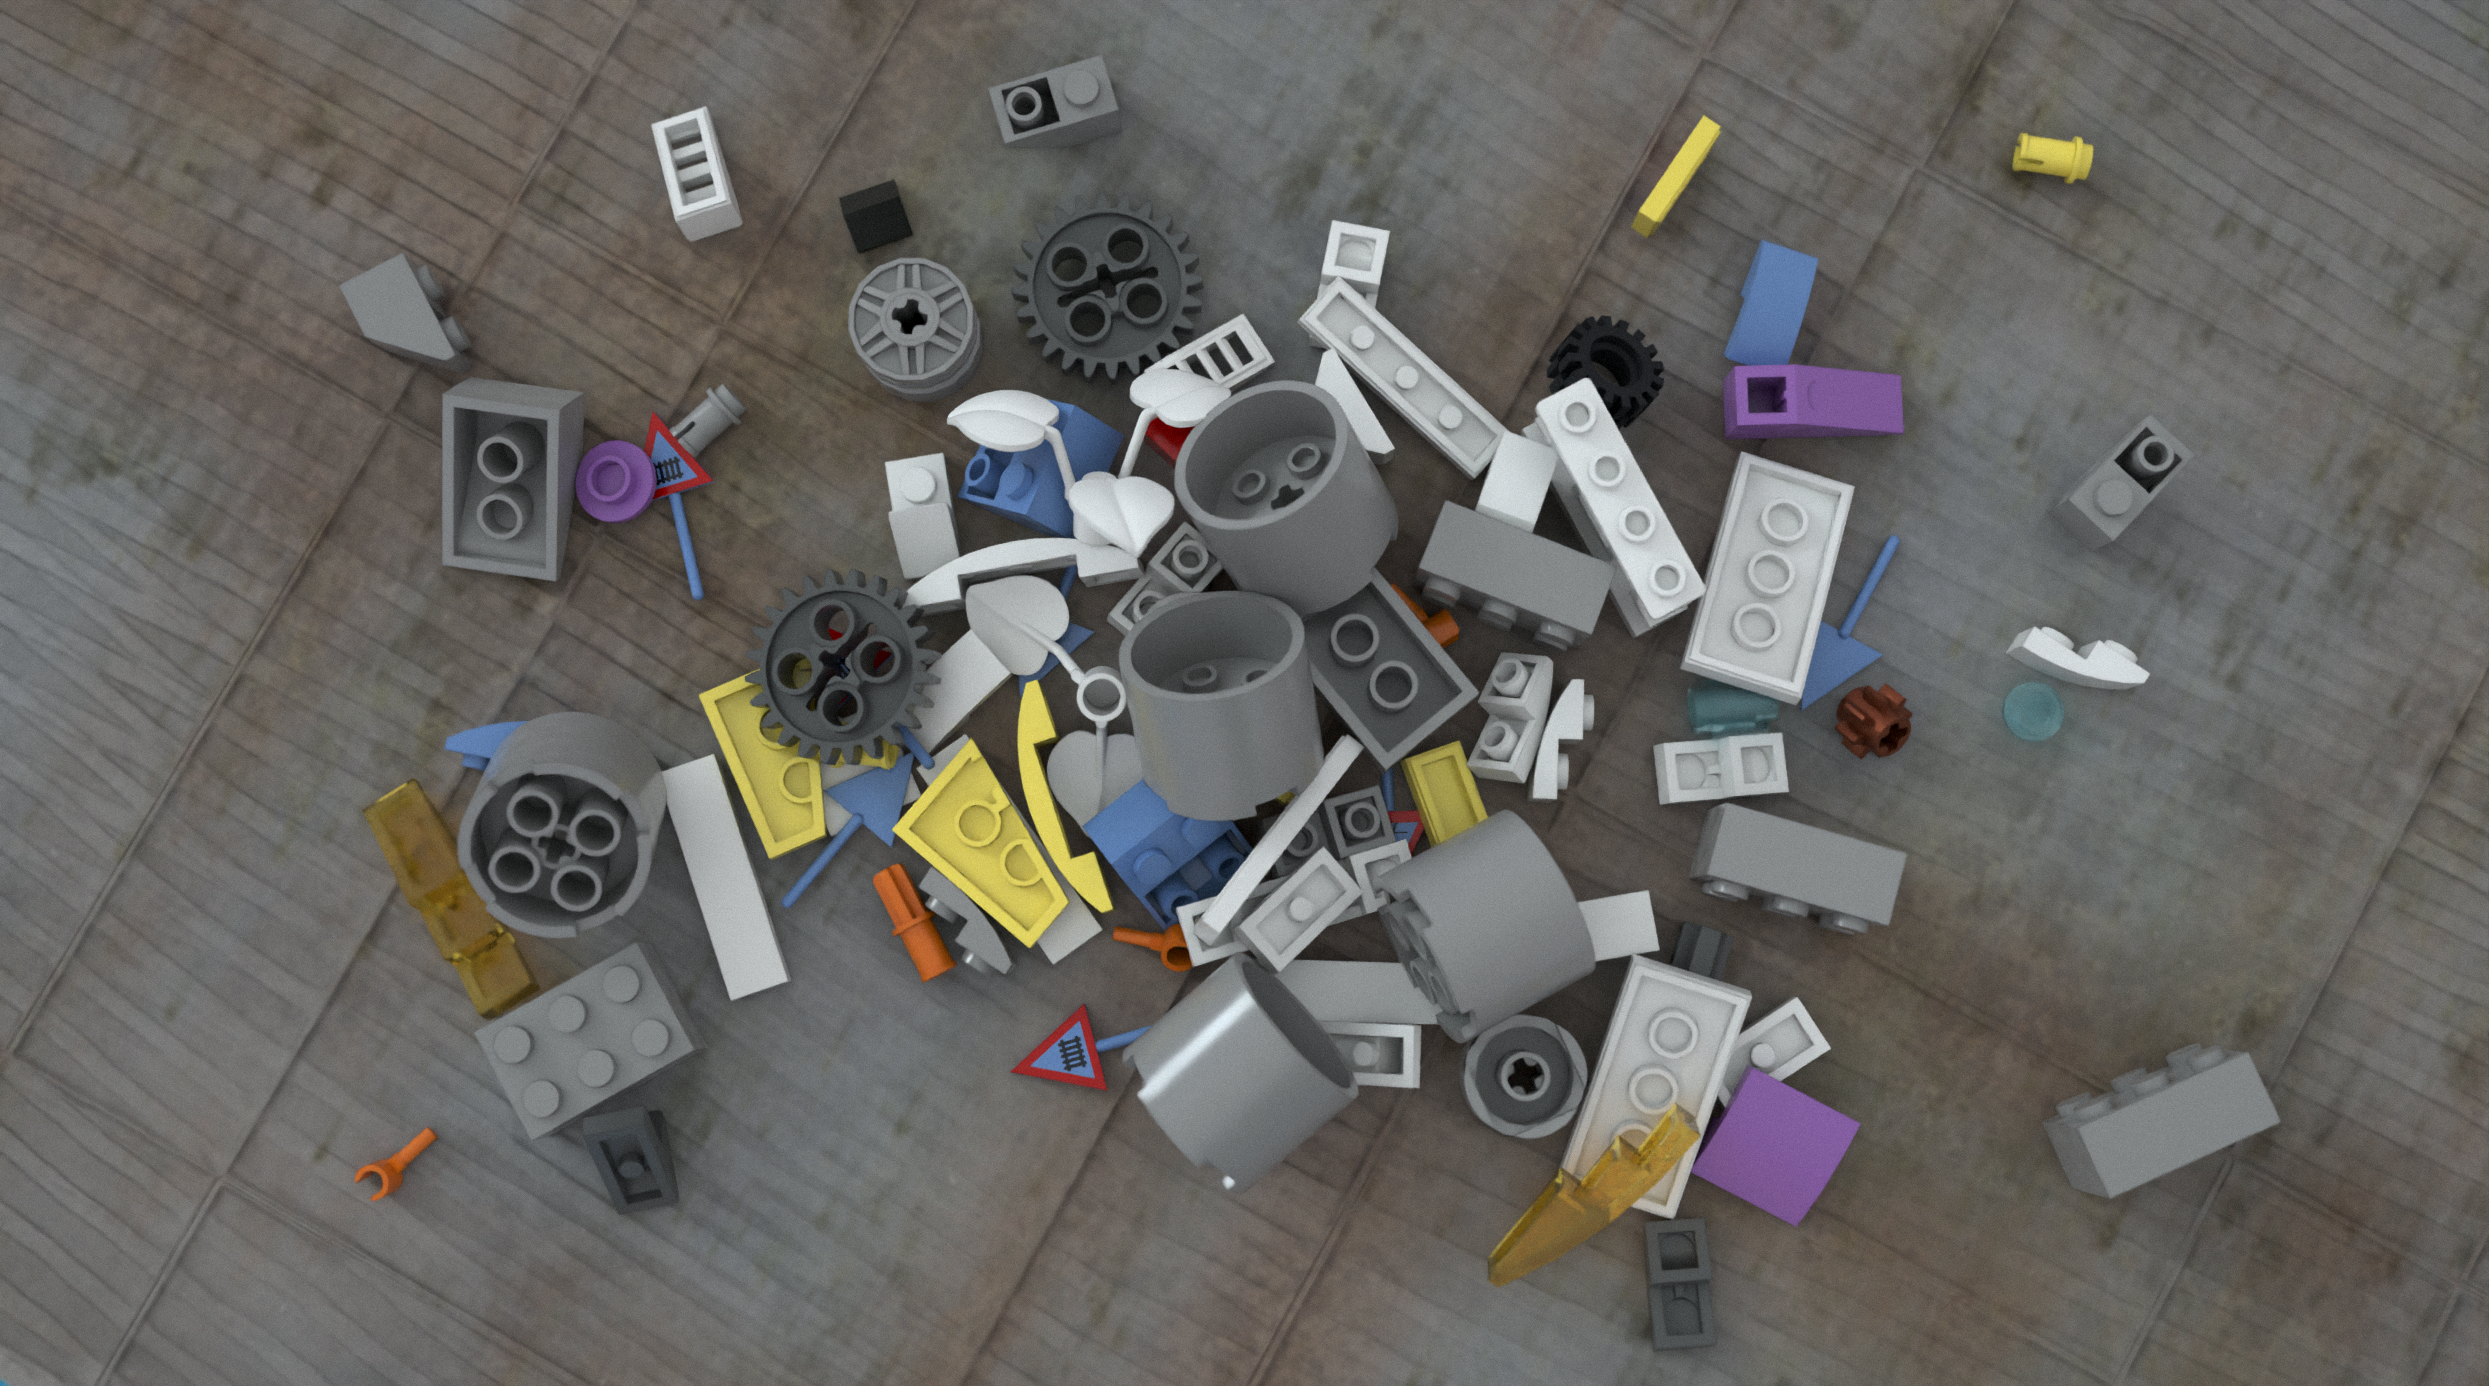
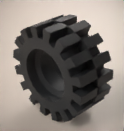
(1619, 354)

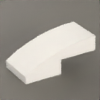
(1357, 257)
(968, 678)
(1720, 768)

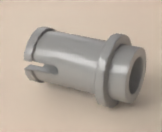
(709, 420)

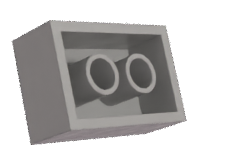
(1513, 578)
(1383, 673)
(1796, 869)
(591, 1040)
(2159, 1119)

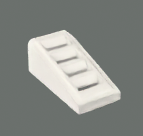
(708, 208)
(1219, 339)

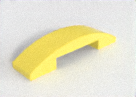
(1036, 731)

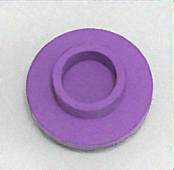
(616, 481)

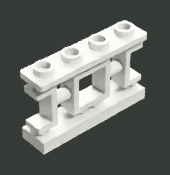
(1614, 508)

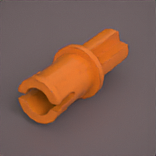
(913, 922)

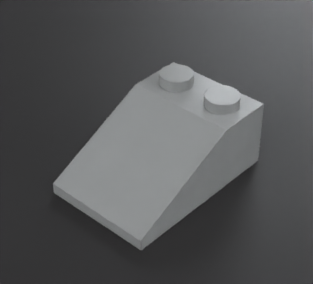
(509, 476)

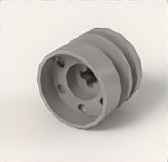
(935, 356)

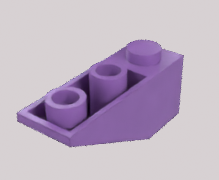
(1810, 402)

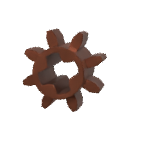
(1873, 721)

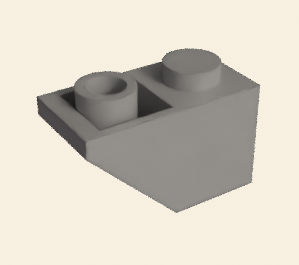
(1057, 106)
(402, 313)
(2121, 484)

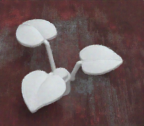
(1104, 507)
(1019, 625)

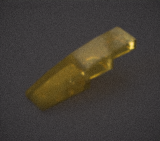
(429, 873)
(1576, 1209)

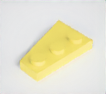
(776, 783)
(983, 846)

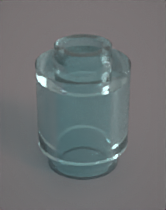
(1729, 710)

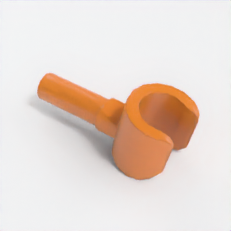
(1440, 625)
(1172, 957)
(392, 1168)

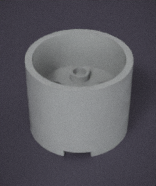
(1286, 495)
(1222, 703)
(572, 777)
(1485, 924)
(1240, 1073)

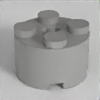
(1554, 1089)

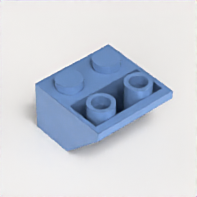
(1029, 483)
(1164, 854)

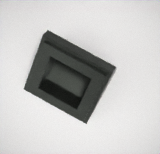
(875, 216)

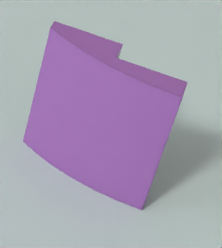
(1774, 1146)

